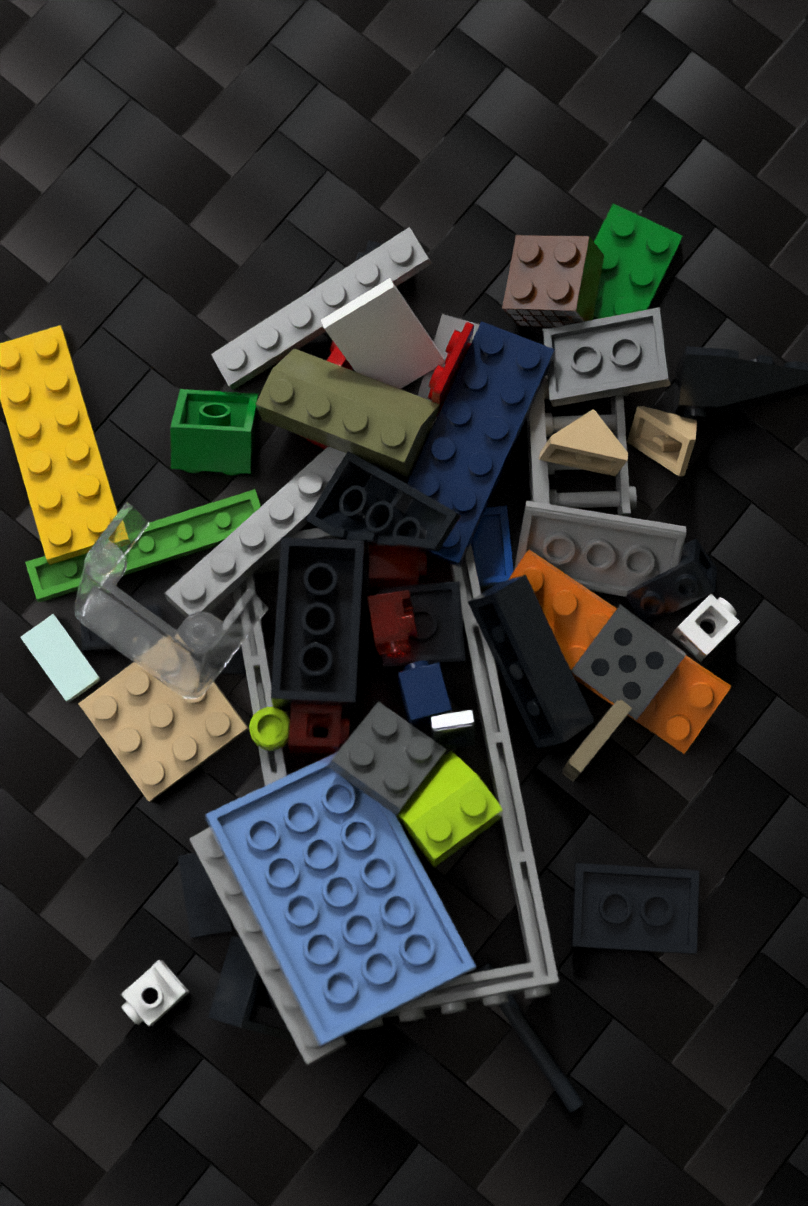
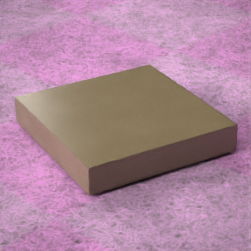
(596, 739)

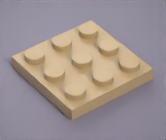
(158, 731)

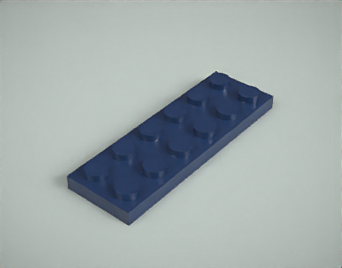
(479, 429)

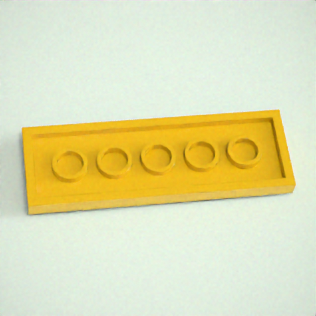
(55, 444)

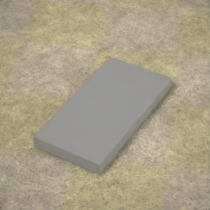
(600, 548)

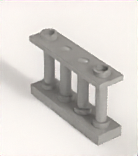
(542, 425)

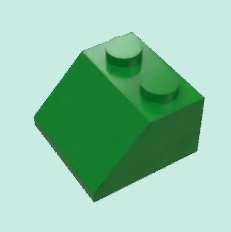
(214, 431)

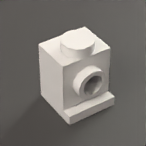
(694, 638)
(169, 991)

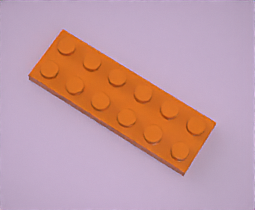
(578, 617)

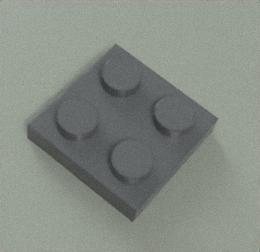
(387, 758)

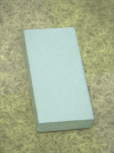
(60, 658)

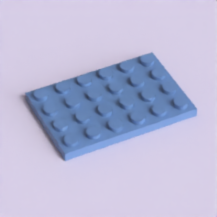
(338, 898)

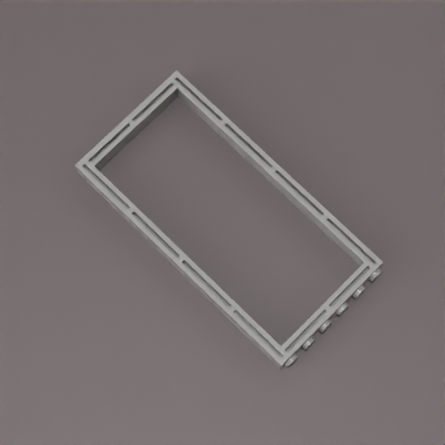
(491, 985)

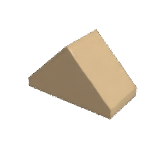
(664, 437)
(586, 446)

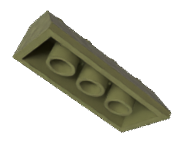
(347, 411)

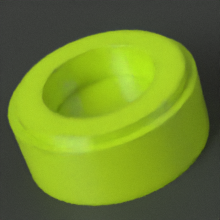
(270, 728)

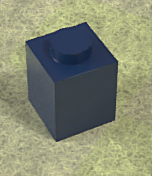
(423, 692)

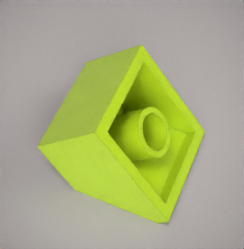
(449, 809)

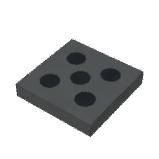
(628, 661)

